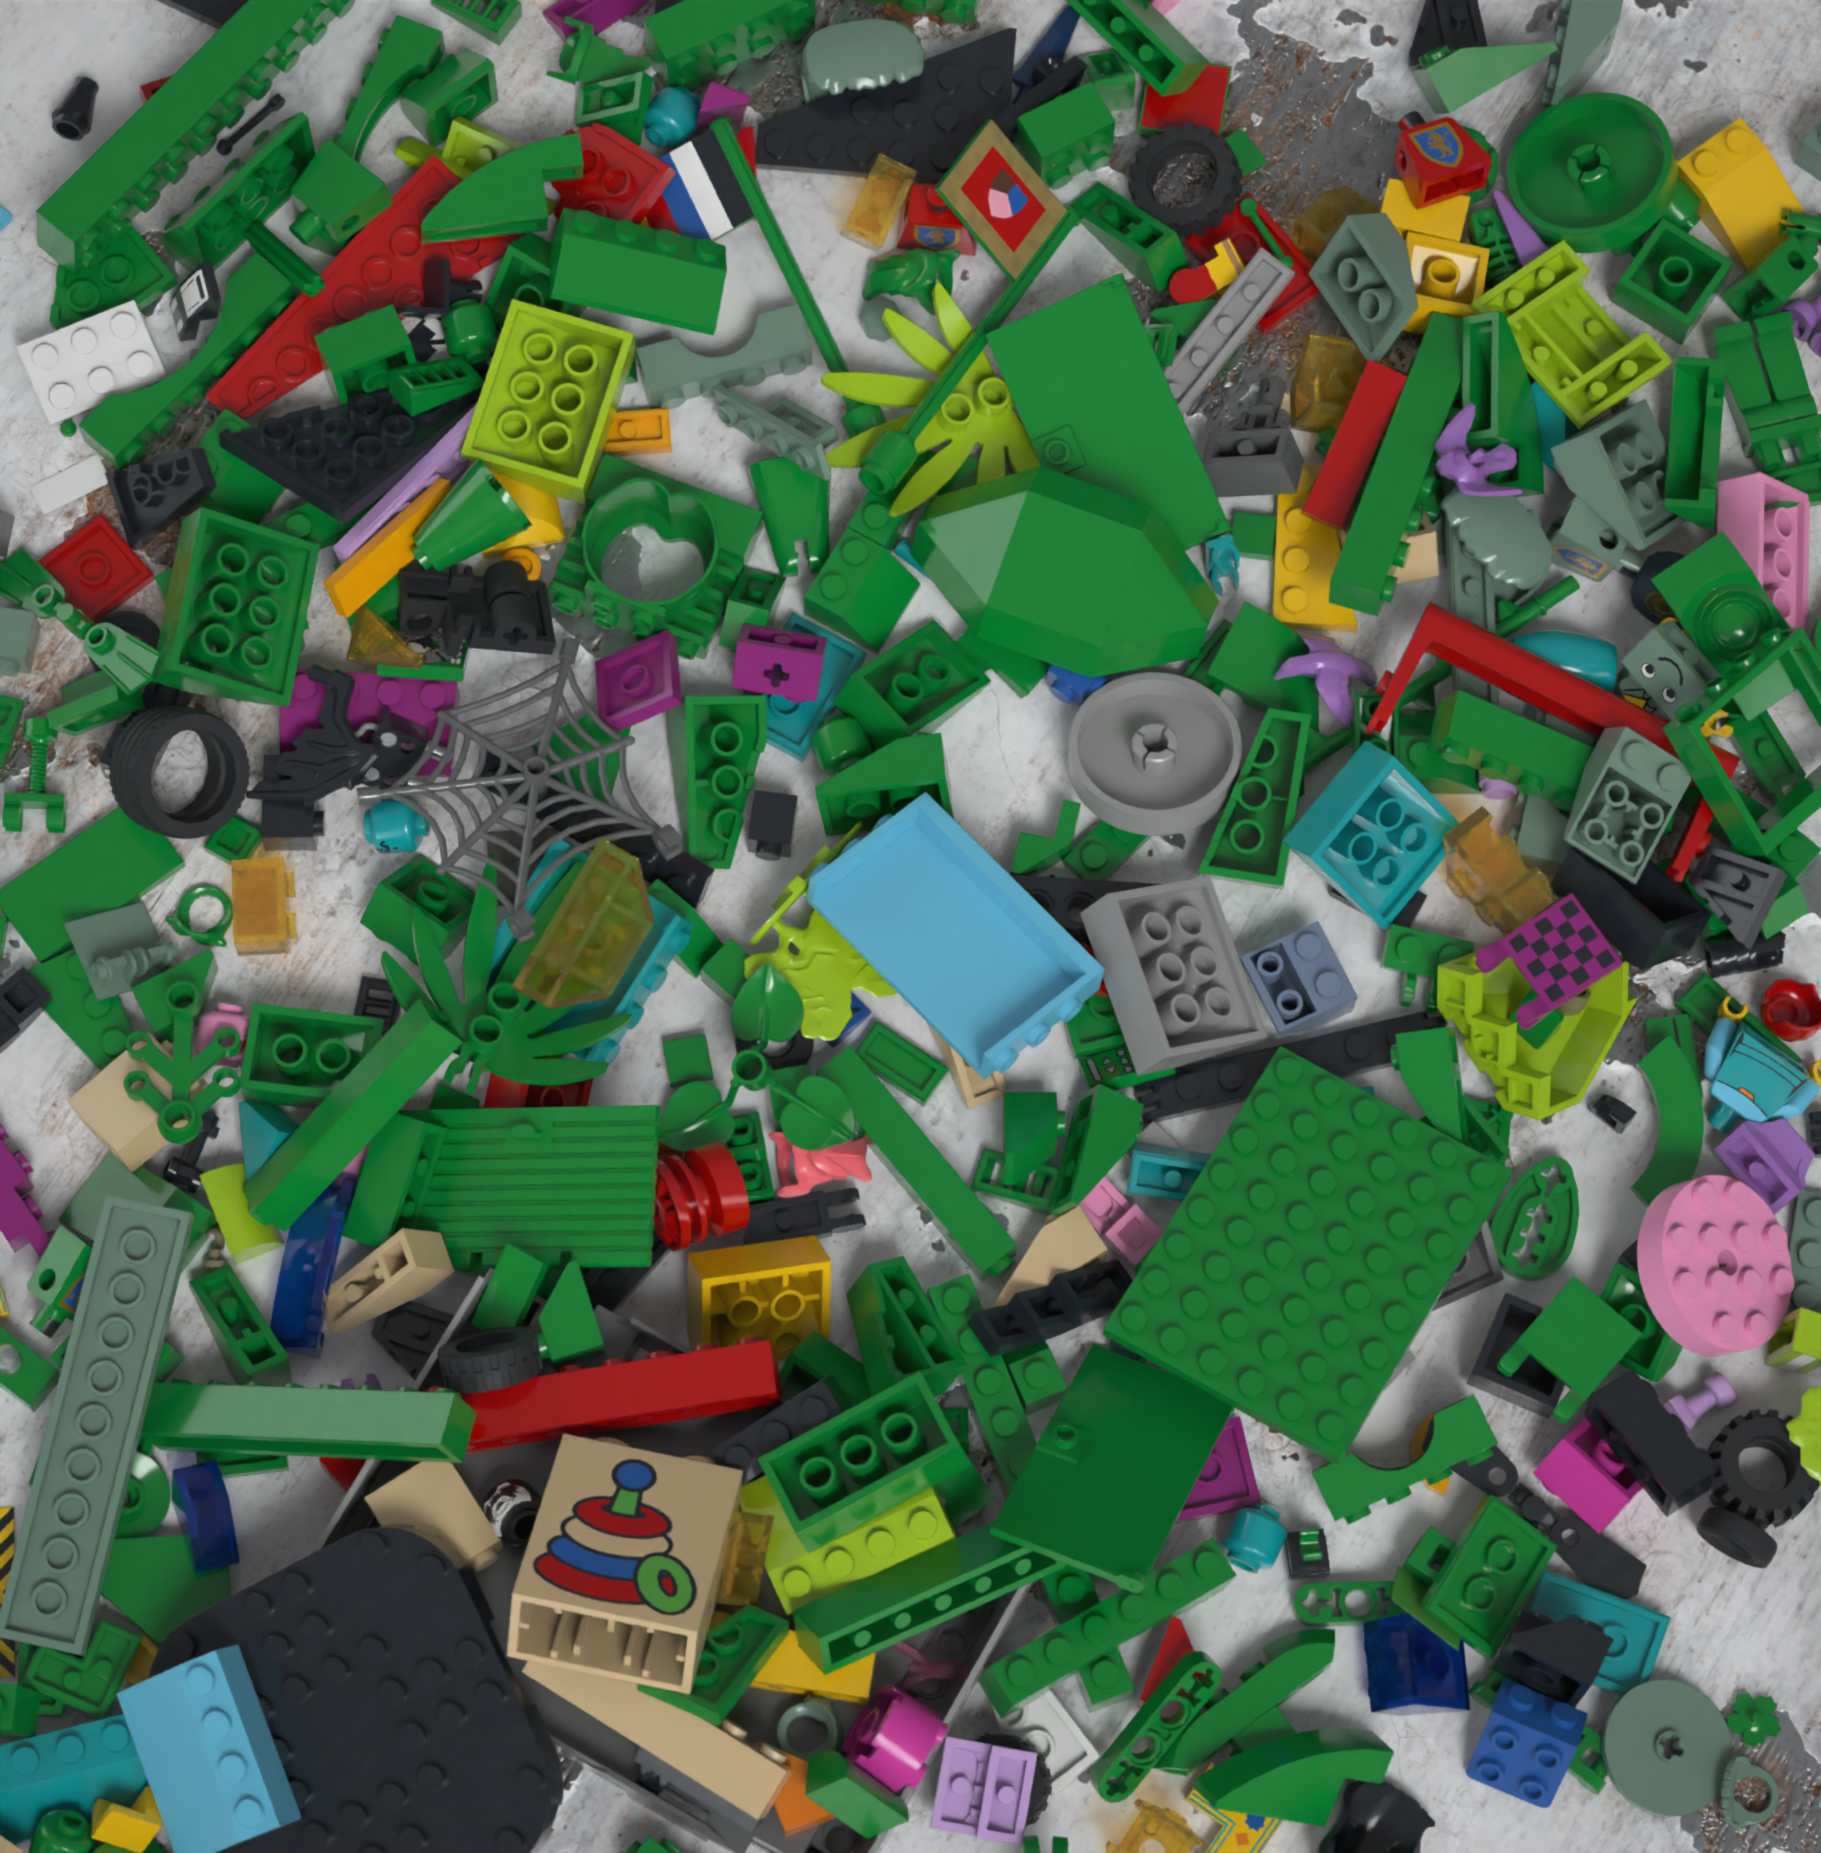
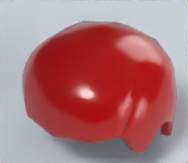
(1791, 1010)

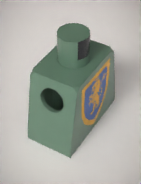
(1590, 545)

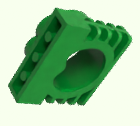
(633, 497)

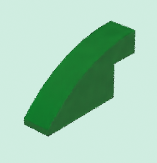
(505, 193)
(1503, 400)
(1295, 1774)

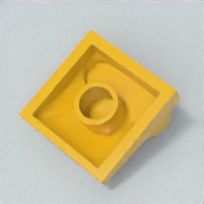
(540, 510)

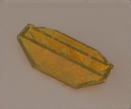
(590, 933)

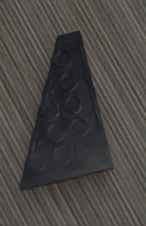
(912, 122)
(347, 452)

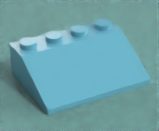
(208, 1753)

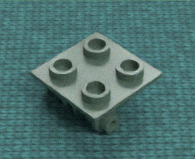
(119, 949)

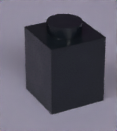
(772, 825)

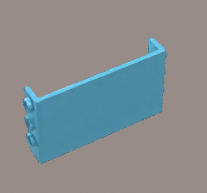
(954, 935)

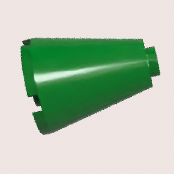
(468, 520)

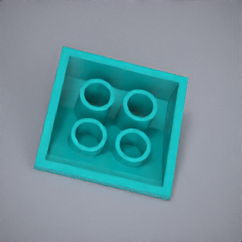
(1373, 834)

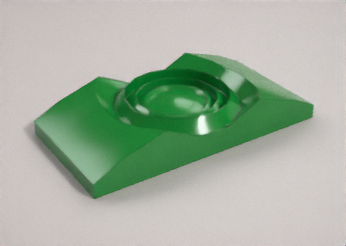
(1725, 616)

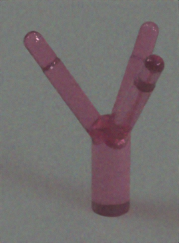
(927, 1669)

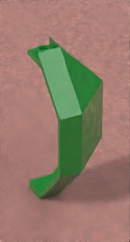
(1065, 573)

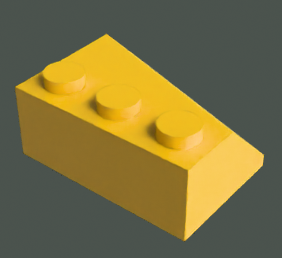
(759, 1291)

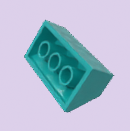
(67, 1773)

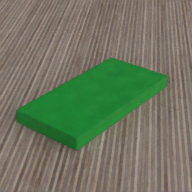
(89, 875)

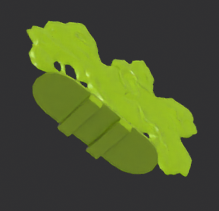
(826, 963)

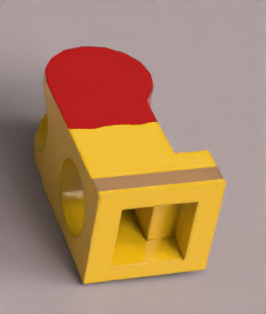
(1209, 279)

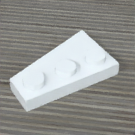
(1054, 1735)

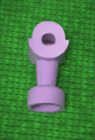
(1716, 1393)

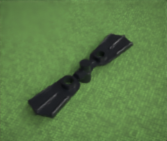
(1592, 1558)

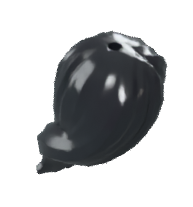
(1376, 1821)

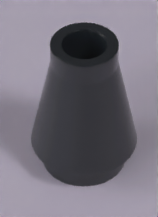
(75, 112)

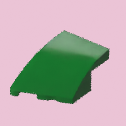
(1251, 658)

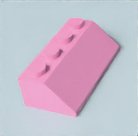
(1770, 540)

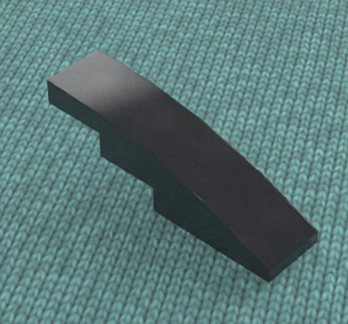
(1051, 1310)

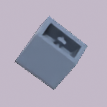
(1300, 980)

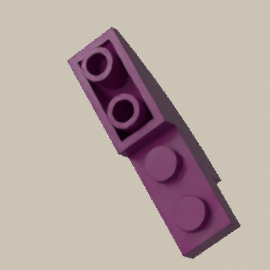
(19, 1215)

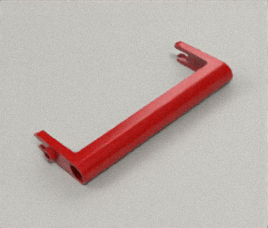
(1547, 689)

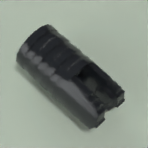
(1729, 957)

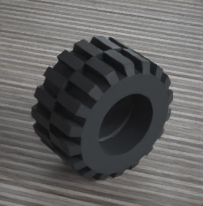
(1736, 1494)

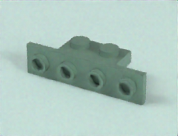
(781, 427)

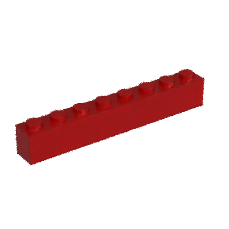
(627, 1394)

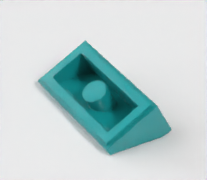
(1164, 1171)

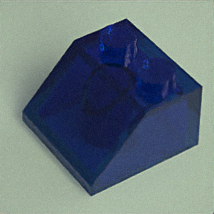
(1413, 1669)

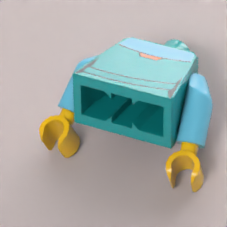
(1753, 1075)

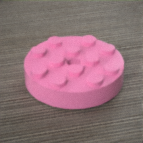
(1679, 1254)

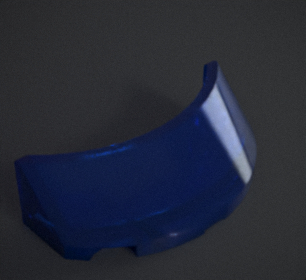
(309, 1270)

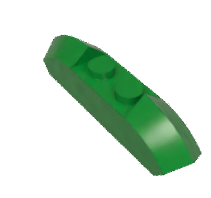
(1292, 1665)

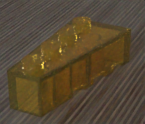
(1494, 875)

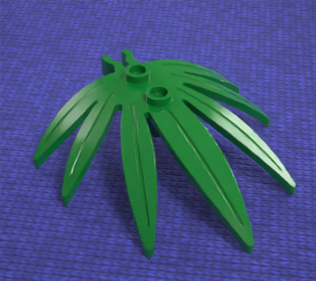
(495, 1022)

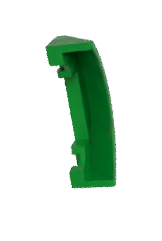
(1695, 439)

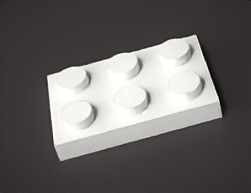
(89, 361)

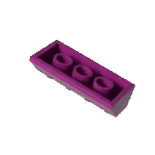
(405, 697)

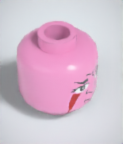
(224, 1016)

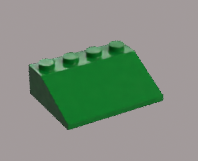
(244, 195)
(235, 610)

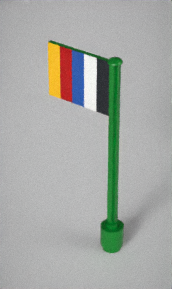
(719, 194)

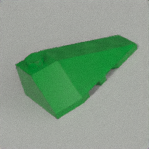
(713, 766)

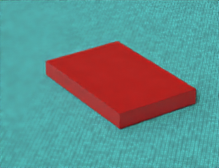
(1247, 243)

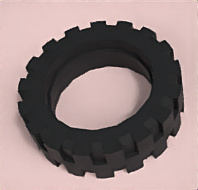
(1169, 146)

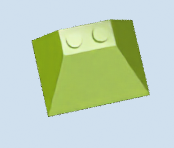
(1569, 338)

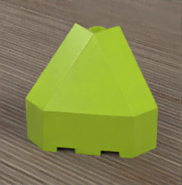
(1531, 1079)

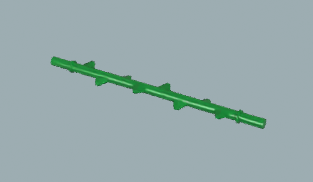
(1422, 688)

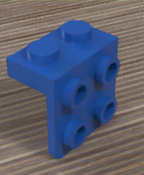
(1526, 1744)

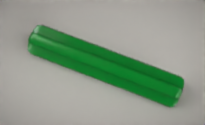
(284, 260)

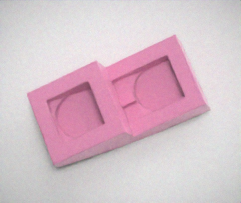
(1119, 1222)

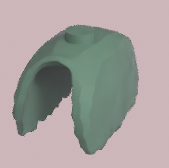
(859, 56)
(1502, 537)

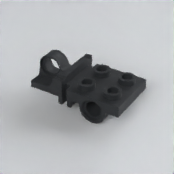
(489, 611)

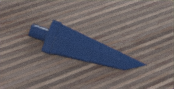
(1053, 42)

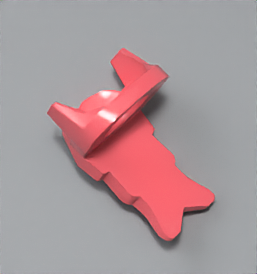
(818, 1166)

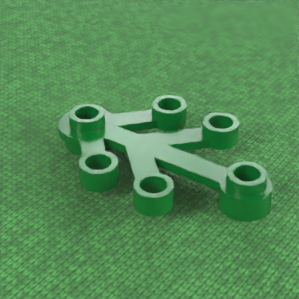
(183, 1070)

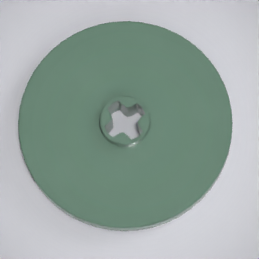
(1635, 1759)

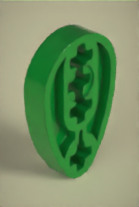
(1560, 1209)

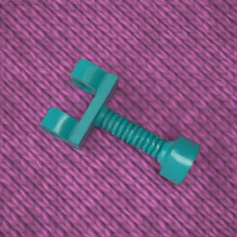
(1219, 562)

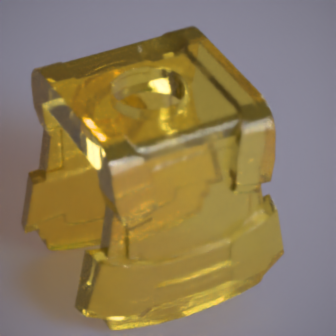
(1157, 1825)

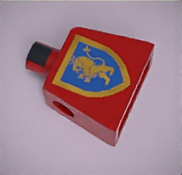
(1438, 160)
(931, 224)

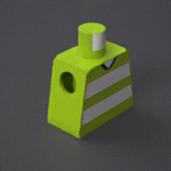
(1797, 1343)

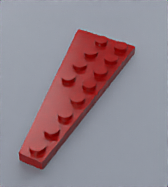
(372, 272)

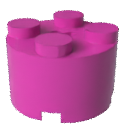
(894, 1738)

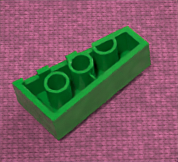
(1261, 806)

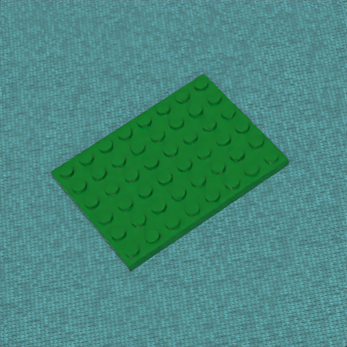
(1308, 1254)

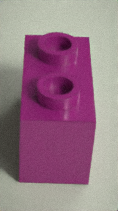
(764, 647)

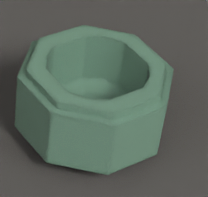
(872, 321)

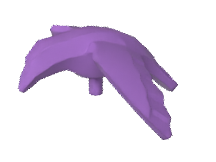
(1471, 468)
(1332, 671)

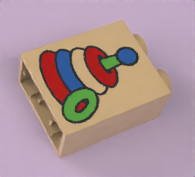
(624, 1563)

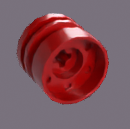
(699, 1196)

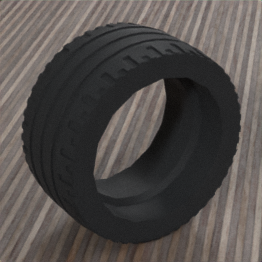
(224, 783)

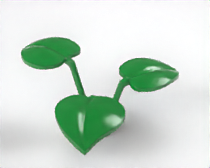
(813, 1119)

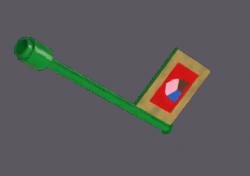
(1020, 230)

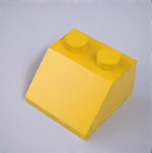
(1444, 277)

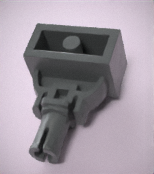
(1257, 452)

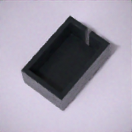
(1641, 920)

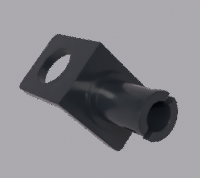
(440, 292)

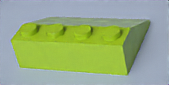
(550, 399)
(860, 1553)

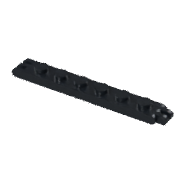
(1233, 1078)

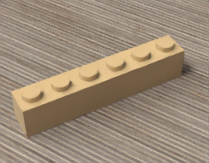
(703, 1751)

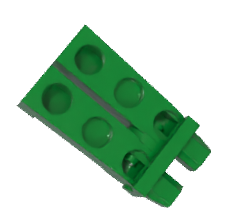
(1768, 390)

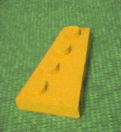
(1304, 565)

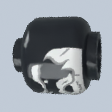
(512, 1511)

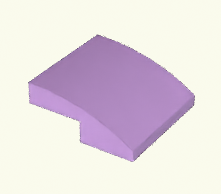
(983, 1790)

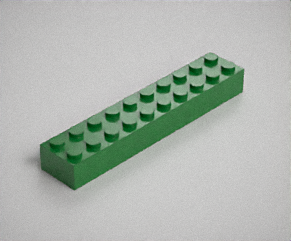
(178, 126)

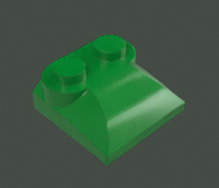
(1655, 1350)

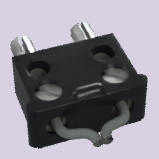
(399, 747)

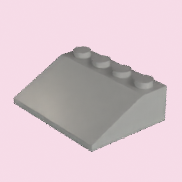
(1172, 974)

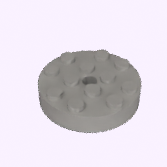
(1190, 758)

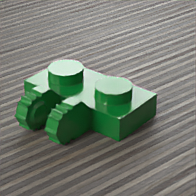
(1419, 955)

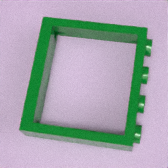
(1683, 732)

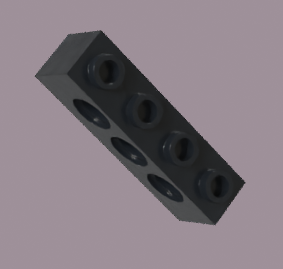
(1063, 894)

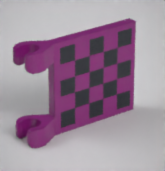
(1556, 954)

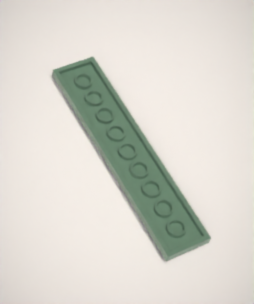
(95, 1425)

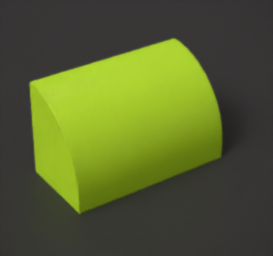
(241, 1232)

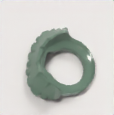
(820, 1710)
(1734, 1813)

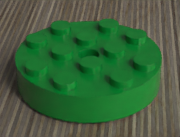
(1593, 172)

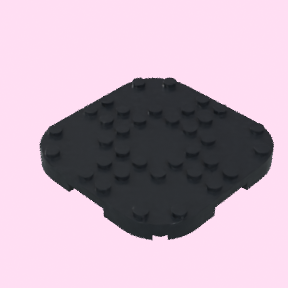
(386, 1701)

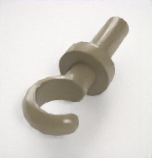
(214, 1254)

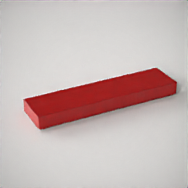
(1354, 445)

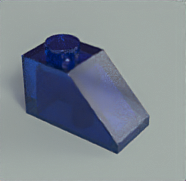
(204, 1516)

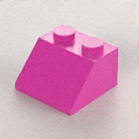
(1588, 1477)

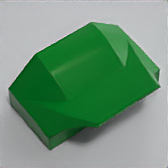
(617, 104)

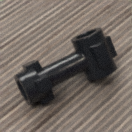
(183, 1171)

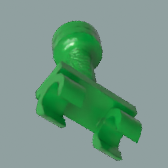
(40, 736)

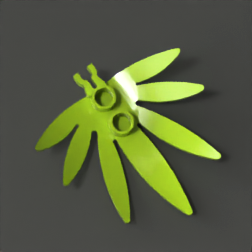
(972, 414)

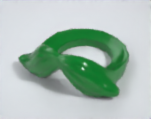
(213, 936)

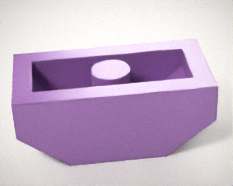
(1768, 1160)

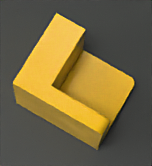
(125, 1826)

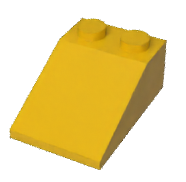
(1739, 192)

